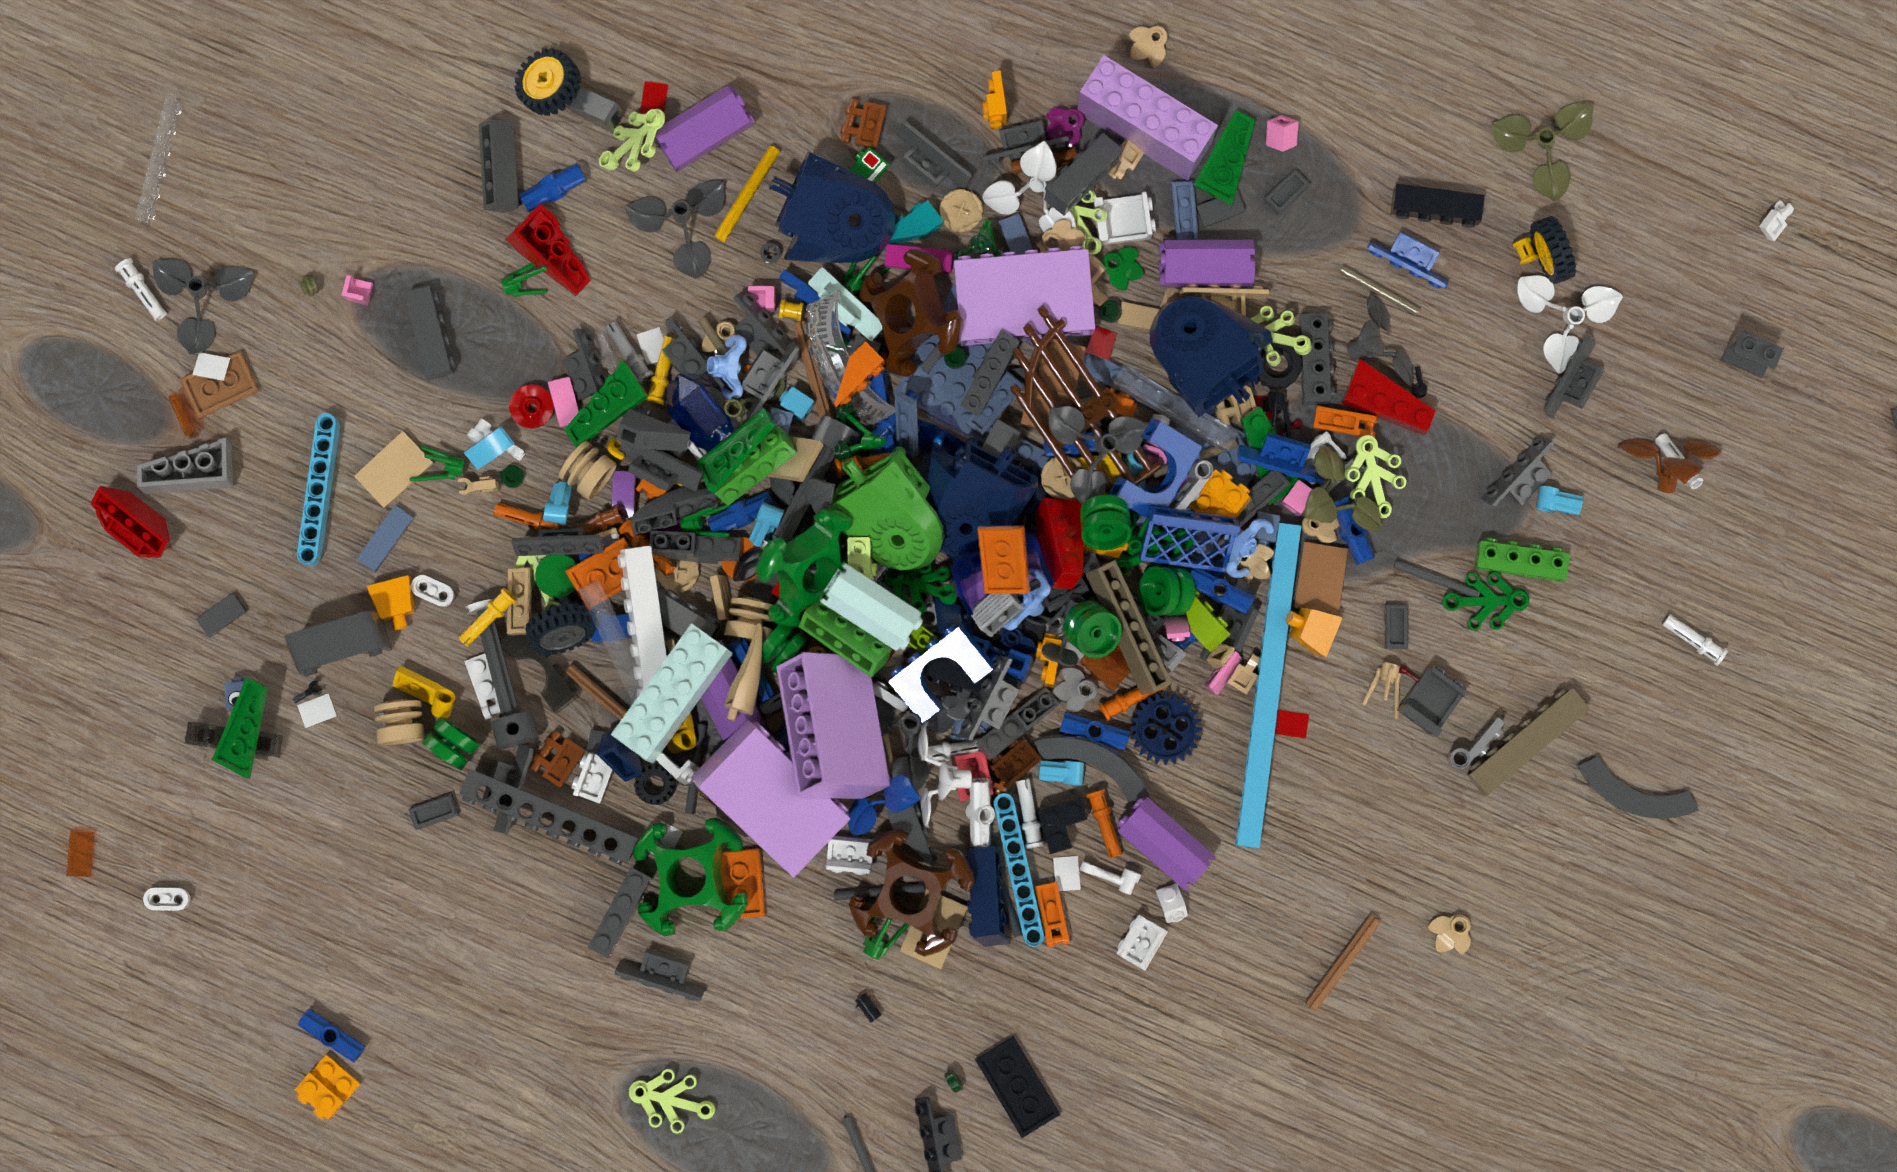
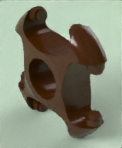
(930, 315)
(888, 905)

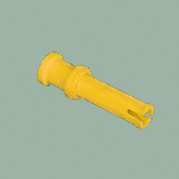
(659, 380)
(494, 610)

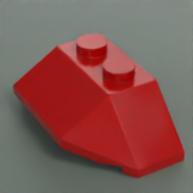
(131, 522)

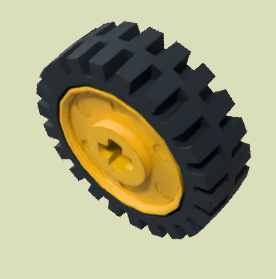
(547, 82)
(1553, 249)

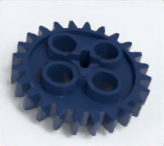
(1155, 747)

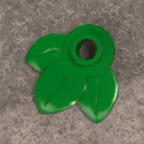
(1126, 267)

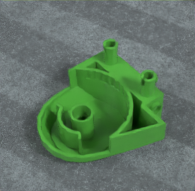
(892, 510)

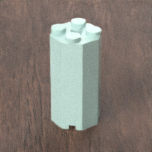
(871, 607)

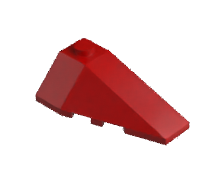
(544, 245)

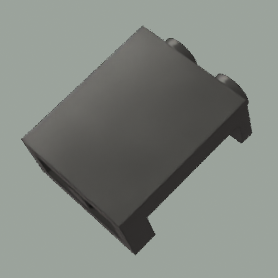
(1751, 354)
(1432, 700)

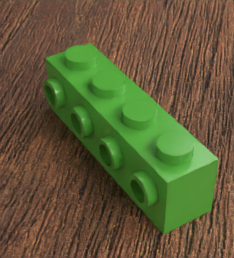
(762, 461)
(1522, 561)
(845, 638)

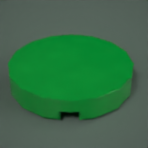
(551, 575)

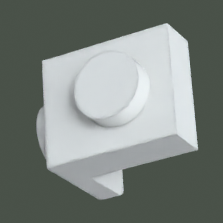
(1172, 903)

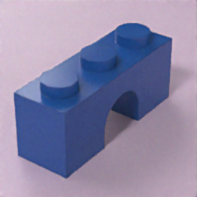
(1020, 665)

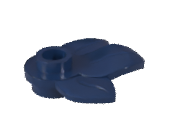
(1020, 643)

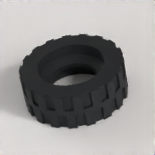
(1291, 374)

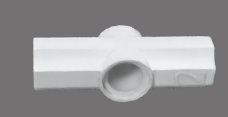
(980, 813)

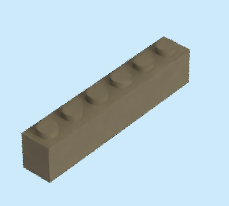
(1135, 639)
(1527, 742)

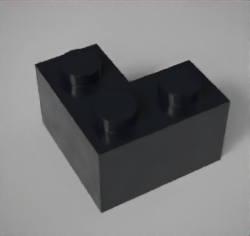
(1054, 823)

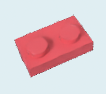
(978, 765)

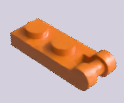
(1343, 422)
(1052, 914)

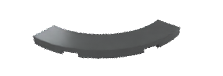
(1097, 755)
(1632, 801)

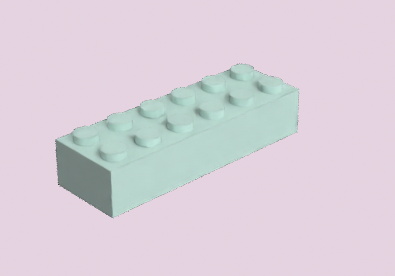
(671, 693)

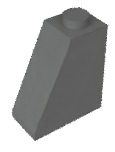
(596, 109)

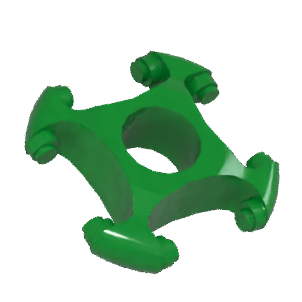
(792, 559)
(670, 894)

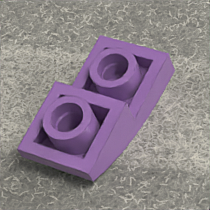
(624, 491)

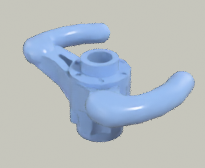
(728, 366)
(1245, 546)
(1033, 601)

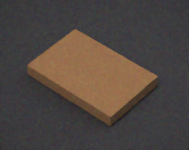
(212, 395)
(1320, 578)

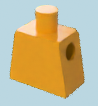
(393, 600)
(1313, 629)

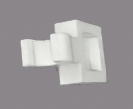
(1775, 220)

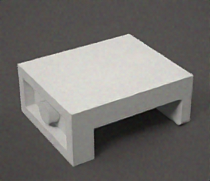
(1126, 219)
(681, 774)

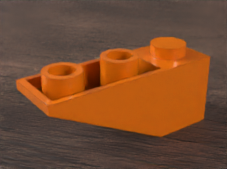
(860, 368)

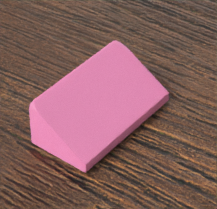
(1222, 675)

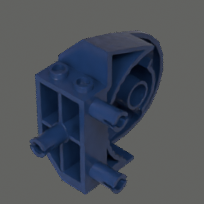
(820, 209)
(1208, 351)
(976, 492)

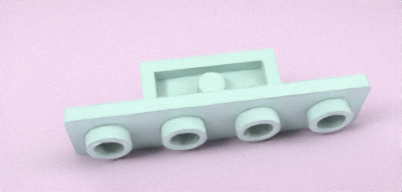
(850, 309)

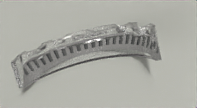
(831, 358)

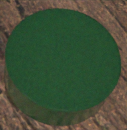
(1110, 311)
(955, 359)
(512, 476)
(953, 1081)

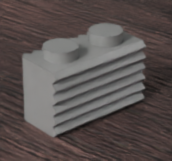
(995, 612)

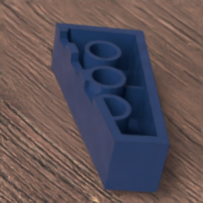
(986, 897)

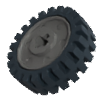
(559, 629)

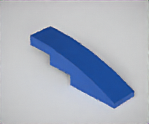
(806, 295)

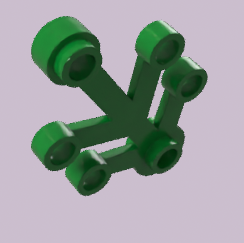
(1128, 562)
(897, 578)
(1489, 600)

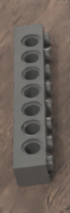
(475, 780)

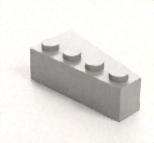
(189, 470)

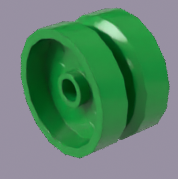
(1105, 522)
(1166, 591)
(1092, 629)
(780, 646)
(448, 746)

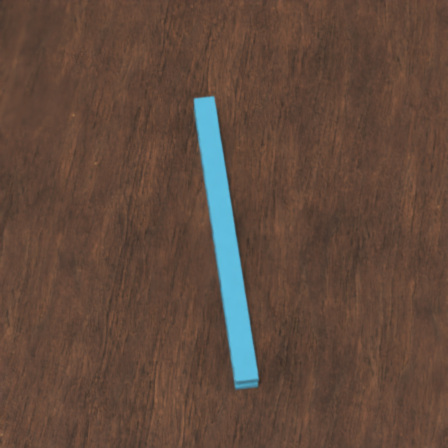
(1268, 686)

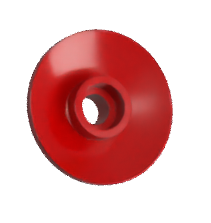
(527, 396)

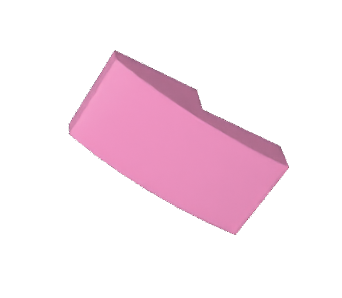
(563, 400)
(1176, 627)

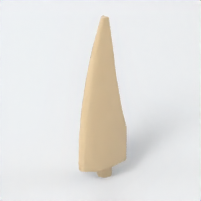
(744, 687)

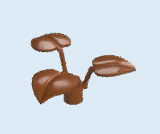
(1673, 467)

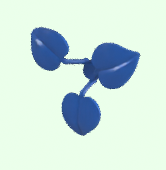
(898, 796)

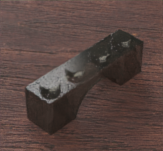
(557, 691)
(210, 735)

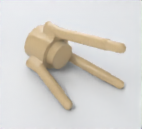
(1388, 674)

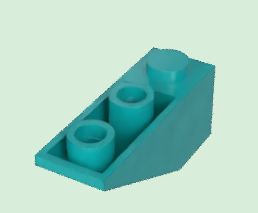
(917, 225)

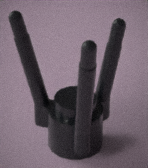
(1275, 404)

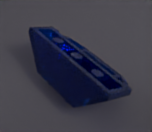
(697, 412)

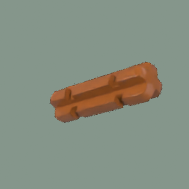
(1000, 787)

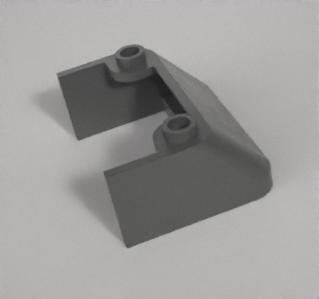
(337, 640)

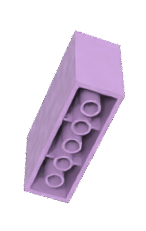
(1147, 117)
(1010, 288)
(832, 727)
(759, 792)

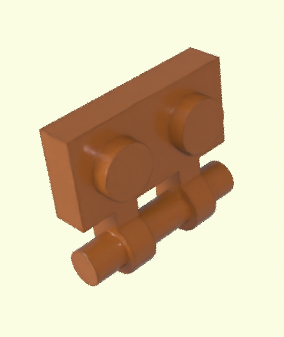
(870, 124)
(563, 762)

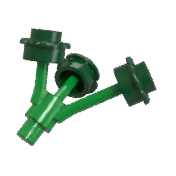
(981, 243)
(847, 414)

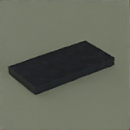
(1017, 1087)

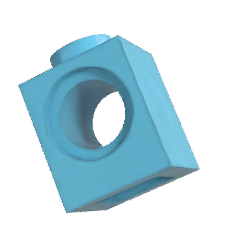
(797, 403)

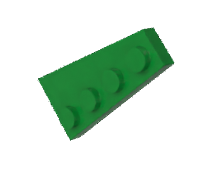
(1224, 166)
(607, 405)
(1255, 428)
(732, 451)
(241, 734)

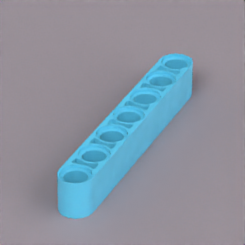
(315, 479)
(1017, 881)

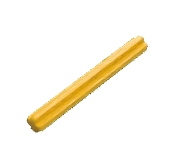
(747, 193)

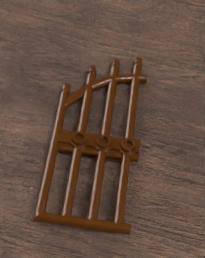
(1094, 410)

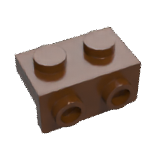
(1016, 762)

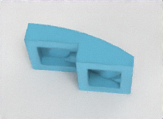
(489, 448)

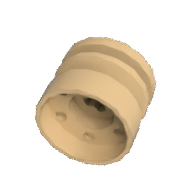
(583, 467)
(749, 615)
(399, 722)

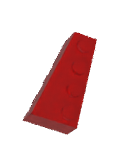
(1381, 397)
(1061, 539)

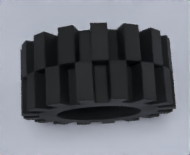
(664, 794)

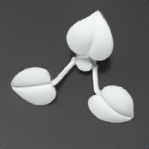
(1041, 167)
(1599, 306)
(947, 780)

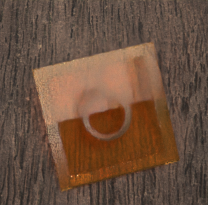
(1108, 669)

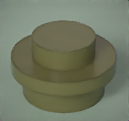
(308, 285)

